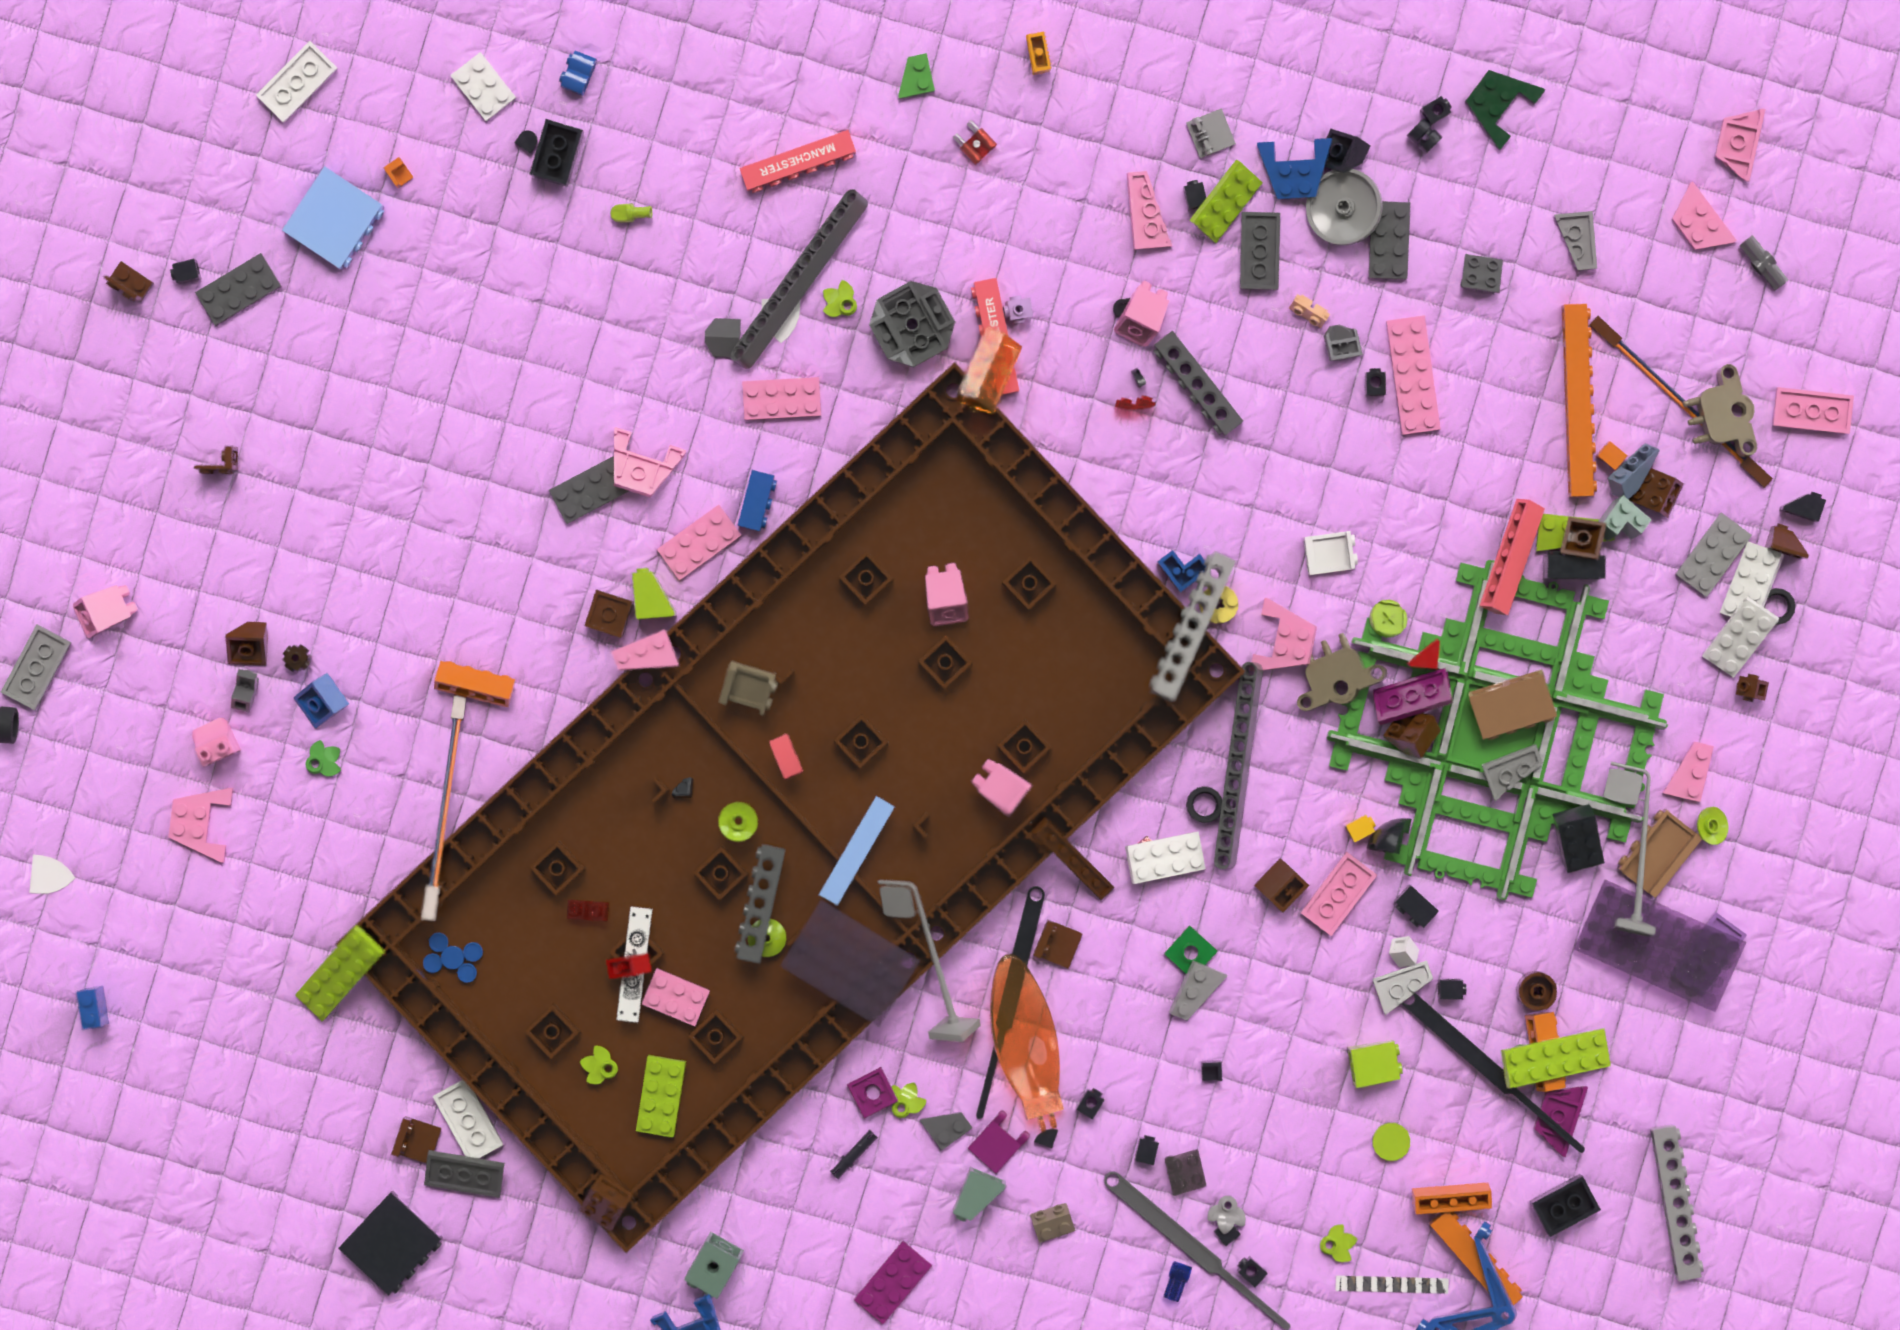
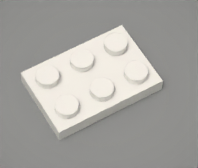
(483, 86)

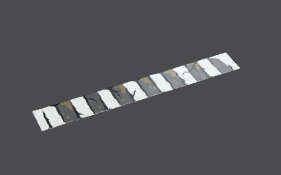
(1392, 1284)

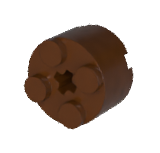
(1547, 994)

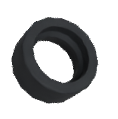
(1790, 602)
(8, 724)
(1190, 808)

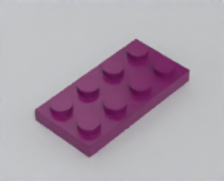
(1412, 696)
(893, 1282)

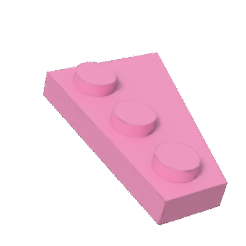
(647, 653)
(1691, 774)

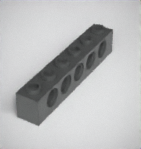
(1232, 418)
(754, 953)

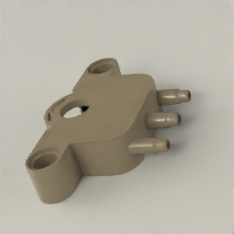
(1717, 416)
(1334, 667)

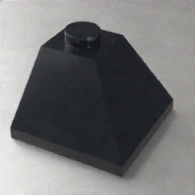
(1345, 151)

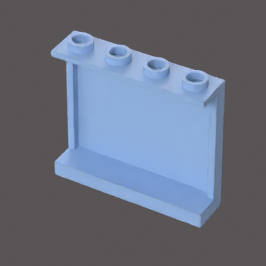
(333, 218)

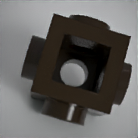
(303, 654)

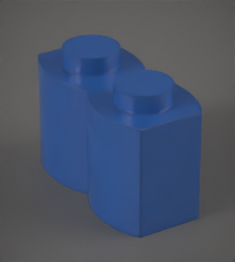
(578, 72)

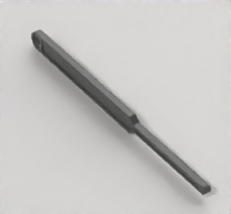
(1184, 1240)

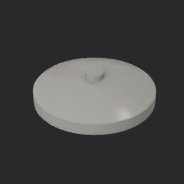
(1345, 207)

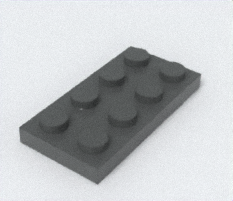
(1390, 242)
(1260, 250)
(238, 289)
(587, 491)
(464, 1173)

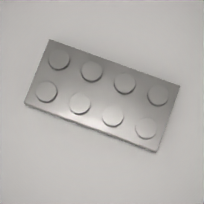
(1713, 554)
(36, 667)

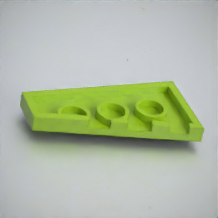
(1552, 531)

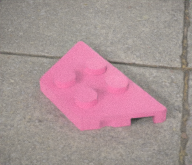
(1739, 142)
(1700, 222)

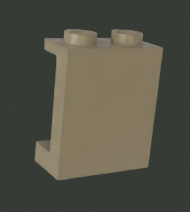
(748, 687)

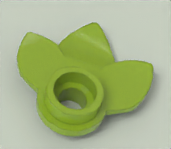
(837, 298)
(596, 1064)
(908, 1097)
(1341, 1243)

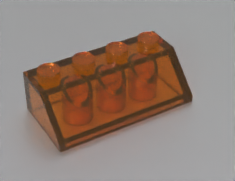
(989, 370)

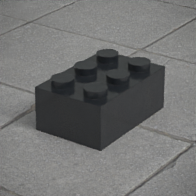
(556, 152)
(1573, 567)
(1578, 838)
(1565, 1205)

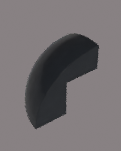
(1389, 836)

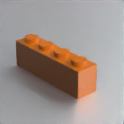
(474, 683)
(1539, 1028)
(1452, 1198)

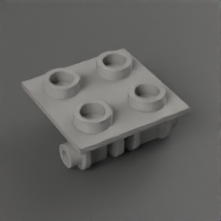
(1210, 133)

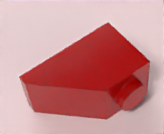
(628, 965)

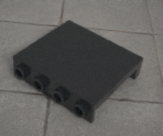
(390, 1244)

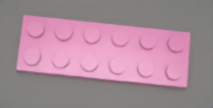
(1413, 375)

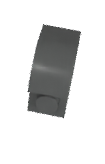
(244, 690)

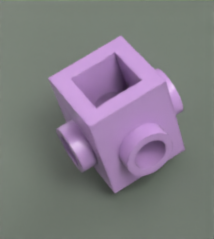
(1024, 306)

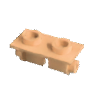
(1301, 307)

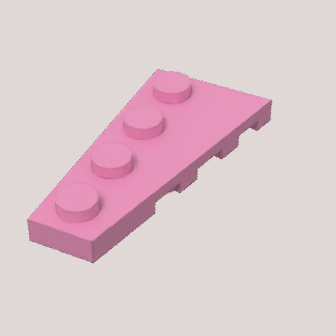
(1146, 220)

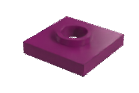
(859, 1088)

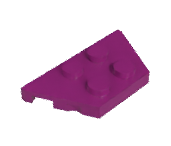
(1564, 1109)

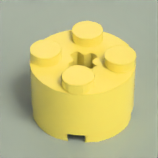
(1229, 603)

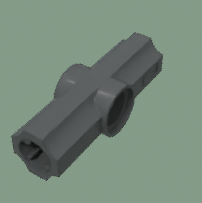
(1763, 262)

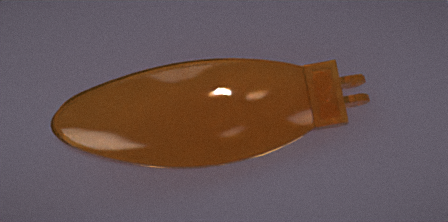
(1025, 1039)

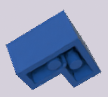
(1181, 574)

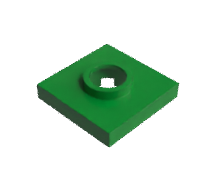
(1190, 938)

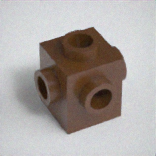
(1752, 688)

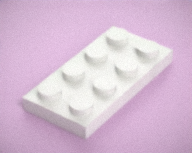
(296, 81)
(1753, 577)
(1740, 636)
(1165, 857)
(468, 1120)

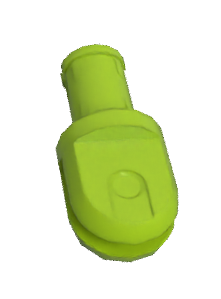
(628, 213)

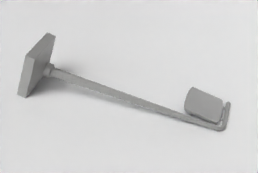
(1625, 788)
(899, 903)

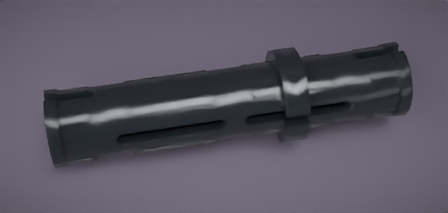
(848, 1160)

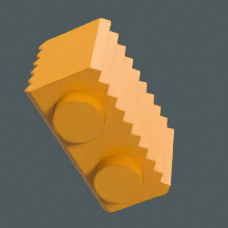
(1038, 53)

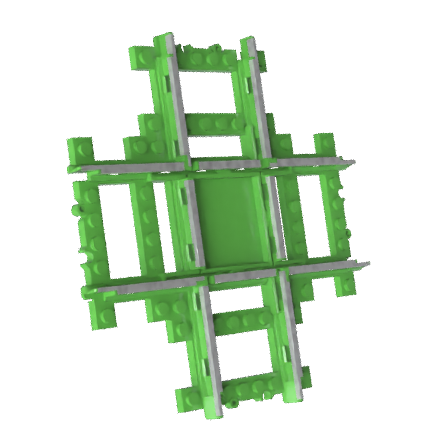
(1465, 749)

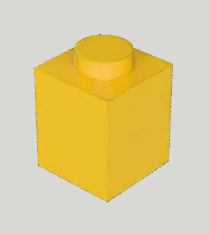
(1360, 827)

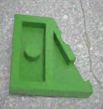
(916, 77)

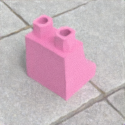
(1142, 315)
(946, 596)
(103, 609)
(214, 741)
(1001, 786)

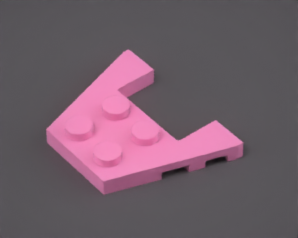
(640, 472)
(1293, 639)
(191, 821)

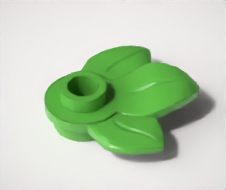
(325, 757)

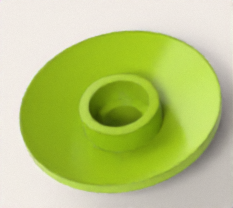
(1712, 825)
(730, 828)
(777, 940)

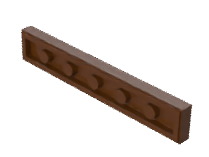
(1073, 859)

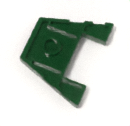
(1493, 97)

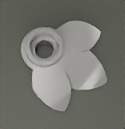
(1226, 1217)

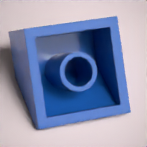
(321, 700)

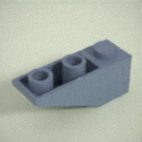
(1632, 472)

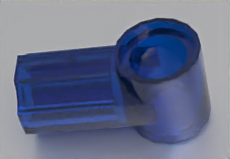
(1178, 1276)

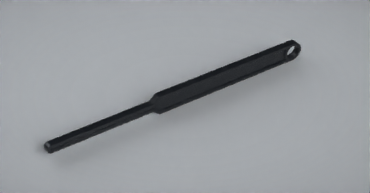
(1022, 950)
(1480, 1061)

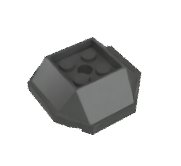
(917, 303)

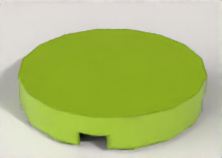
(1388, 618)
(1391, 1141)

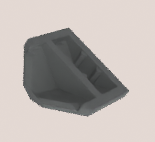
(722, 336)
(1342, 343)

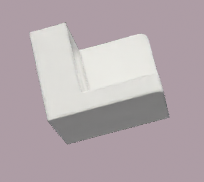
(1404, 951)

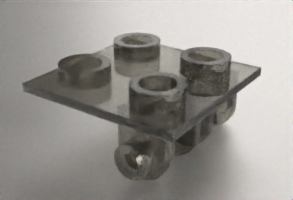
(1185, 1172)

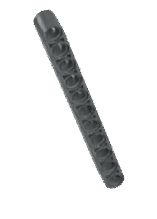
(799, 279)
(1232, 773)

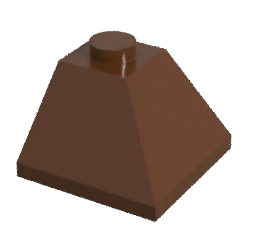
(1583, 538)
(1785, 542)
(248, 644)

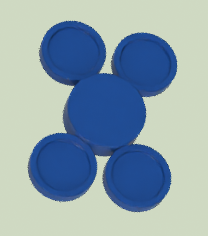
(452, 957)

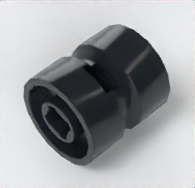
(1419, 131)

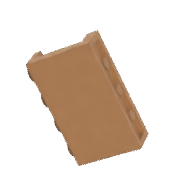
(1512, 705)
(1667, 848)

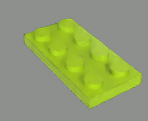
(1226, 201)
(661, 1096)

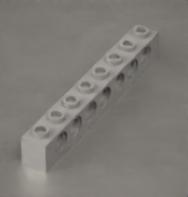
(1224, 567)
(1659, 1137)

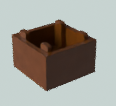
(609, 613)

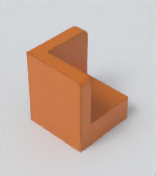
(398, 172)
(1611, 455)

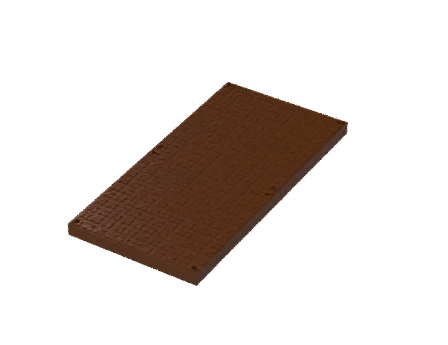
(875, 706)

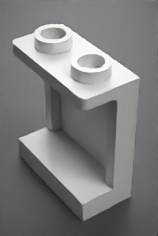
(1330, 553)

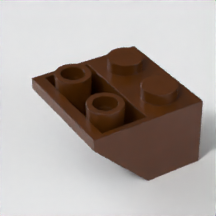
(1413, 734)
(1281, 885)

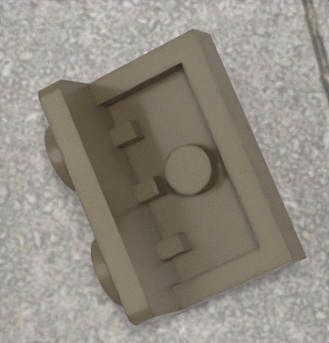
(1052, 1222)

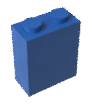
(92, 1007)

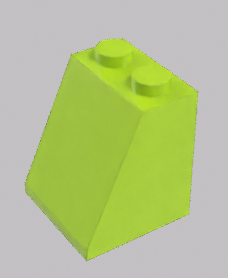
(650, 596)
(1374, 1063)

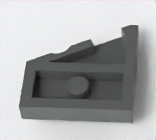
(946, 1128)

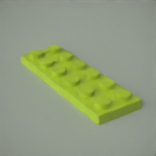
(339, 973)
(1555, 1058)

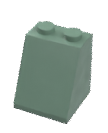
(976, 1193)

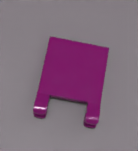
(996, 1145)

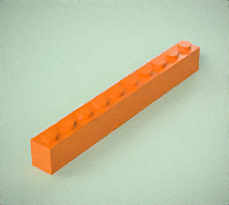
(1578, 400)

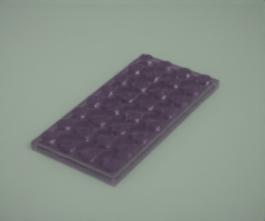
(1679, 957)

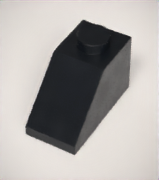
(1806, 506)

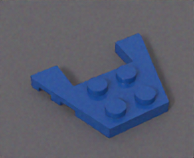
(1295, 177)
(707, 1322)

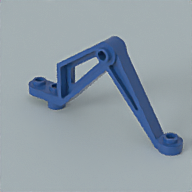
(1498, 1294)

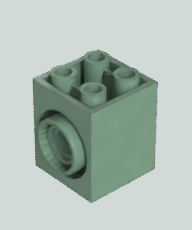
(711, 1276)

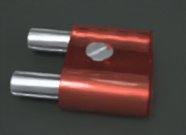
(978, 145)

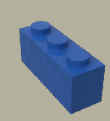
(757, 500)

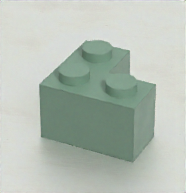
(1624, 517)

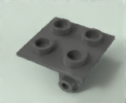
(1482, 273)

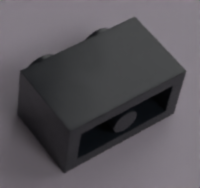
(1415, 906)

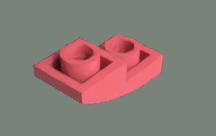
(786, 756)

